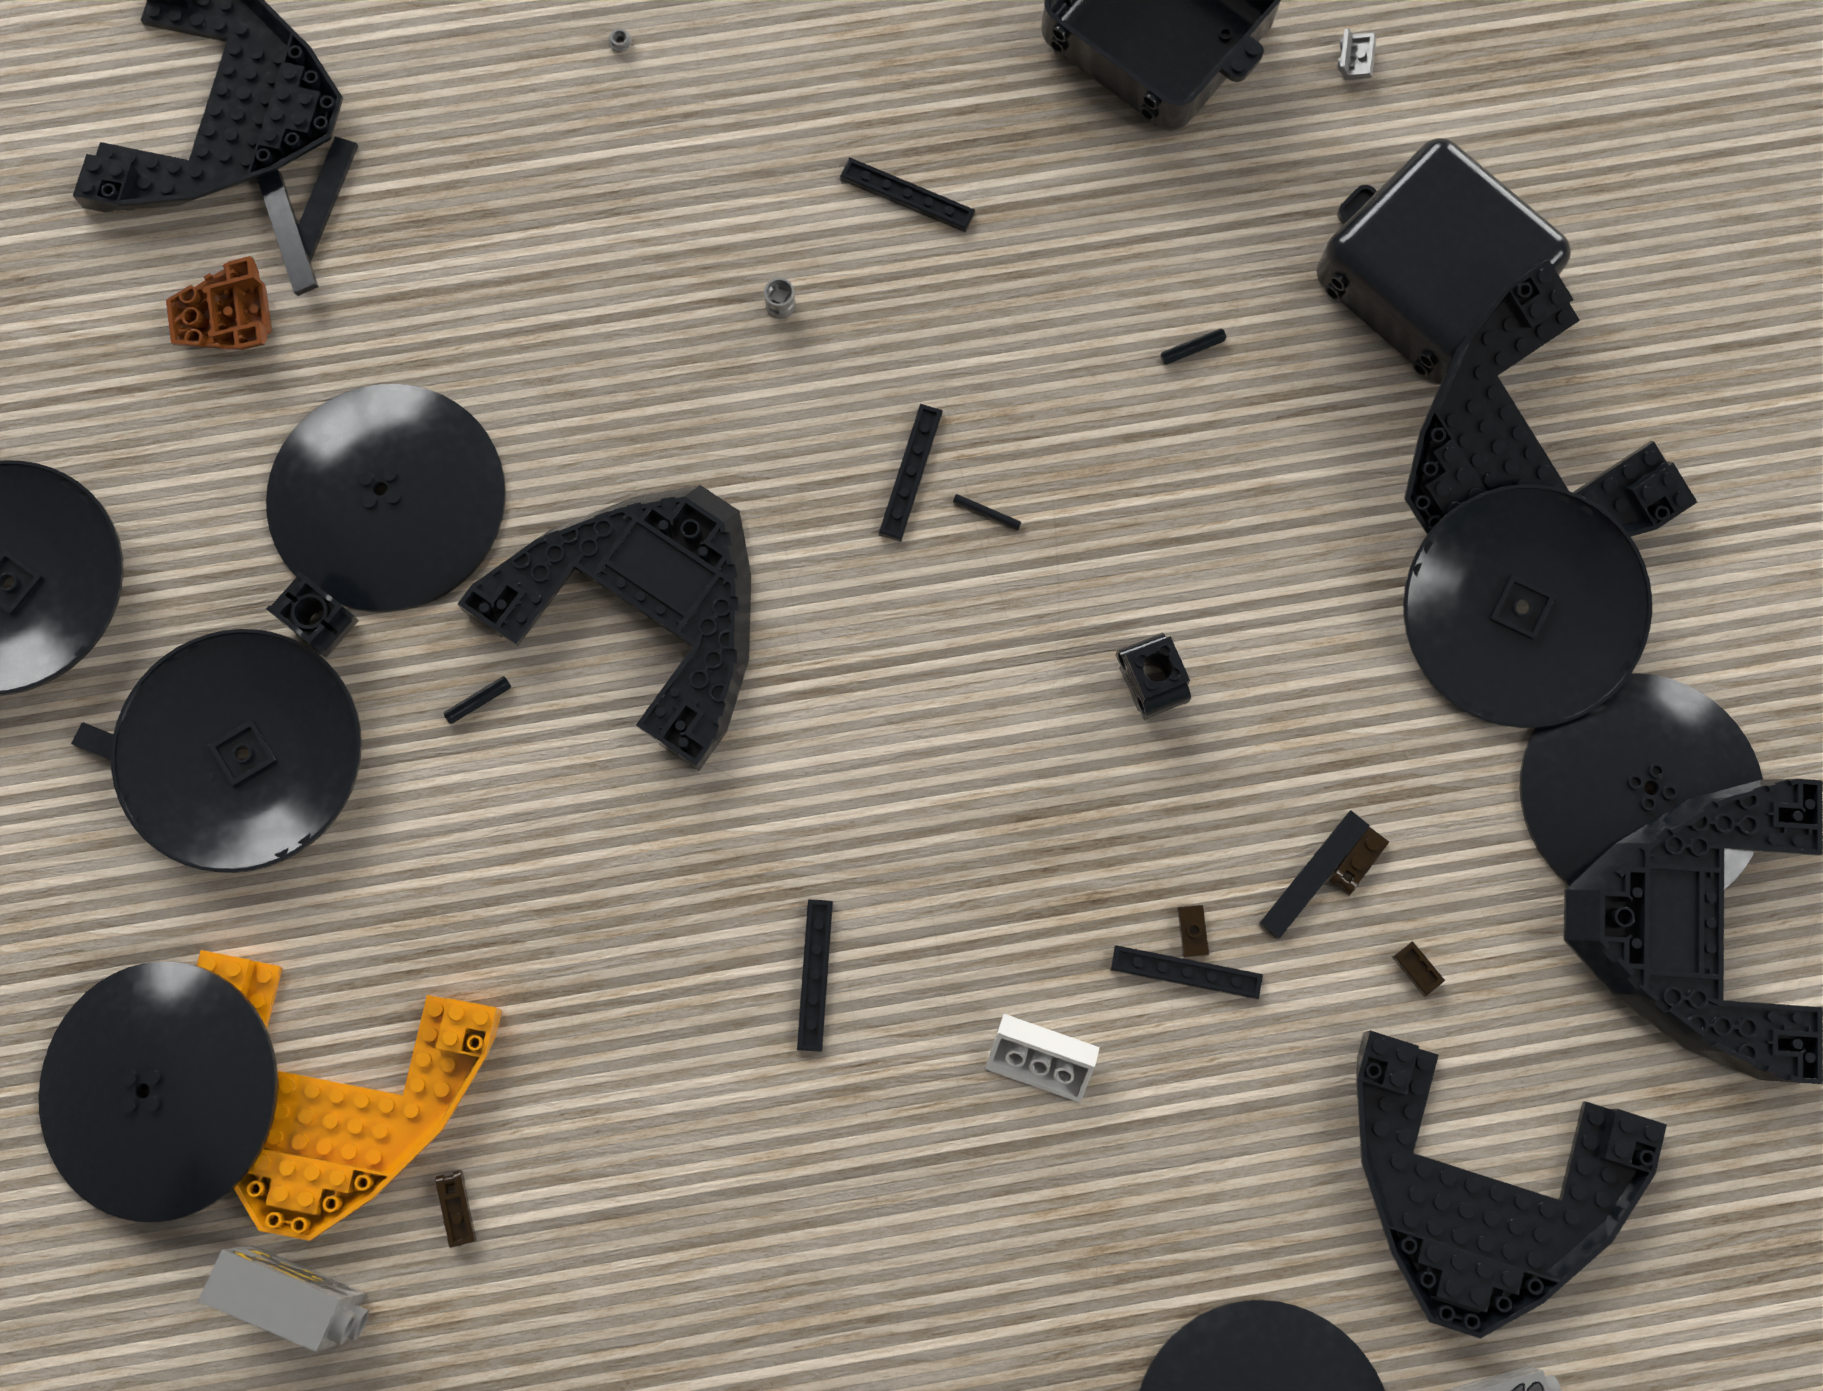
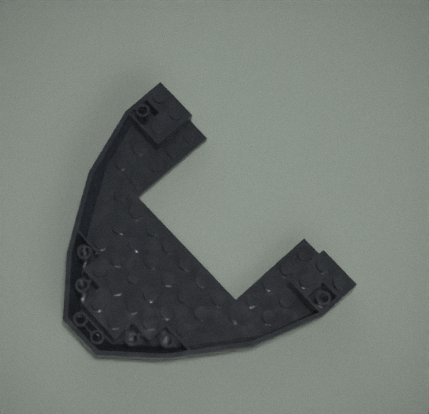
(261, 114)
(1482, 442)
(673, 560)
(1655, 926)
(1473, 1243)

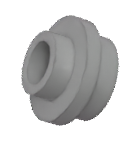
(619, 34)

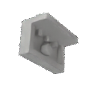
(1357, 55)

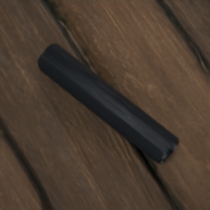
(1193, 346)
(477, 700)

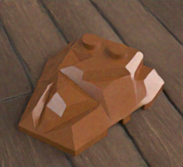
(223, 310)

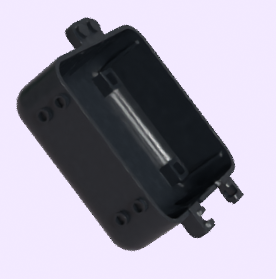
(1160, 53)
(1433, 252)

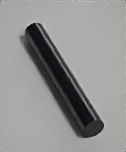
(986, 511)

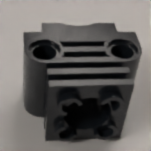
(301, 602)
(1148, 695)

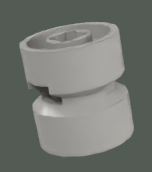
(779, 298)

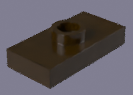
(1193, 931)
(1418, 968)

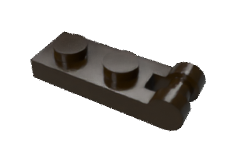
(1359, 860)
(455, 1209)

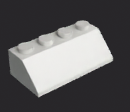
(1042, 1058)

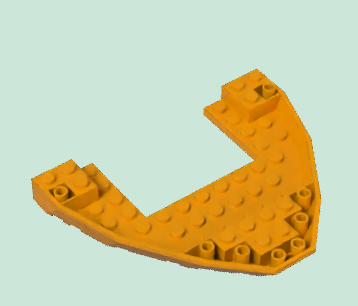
(345, 1142)

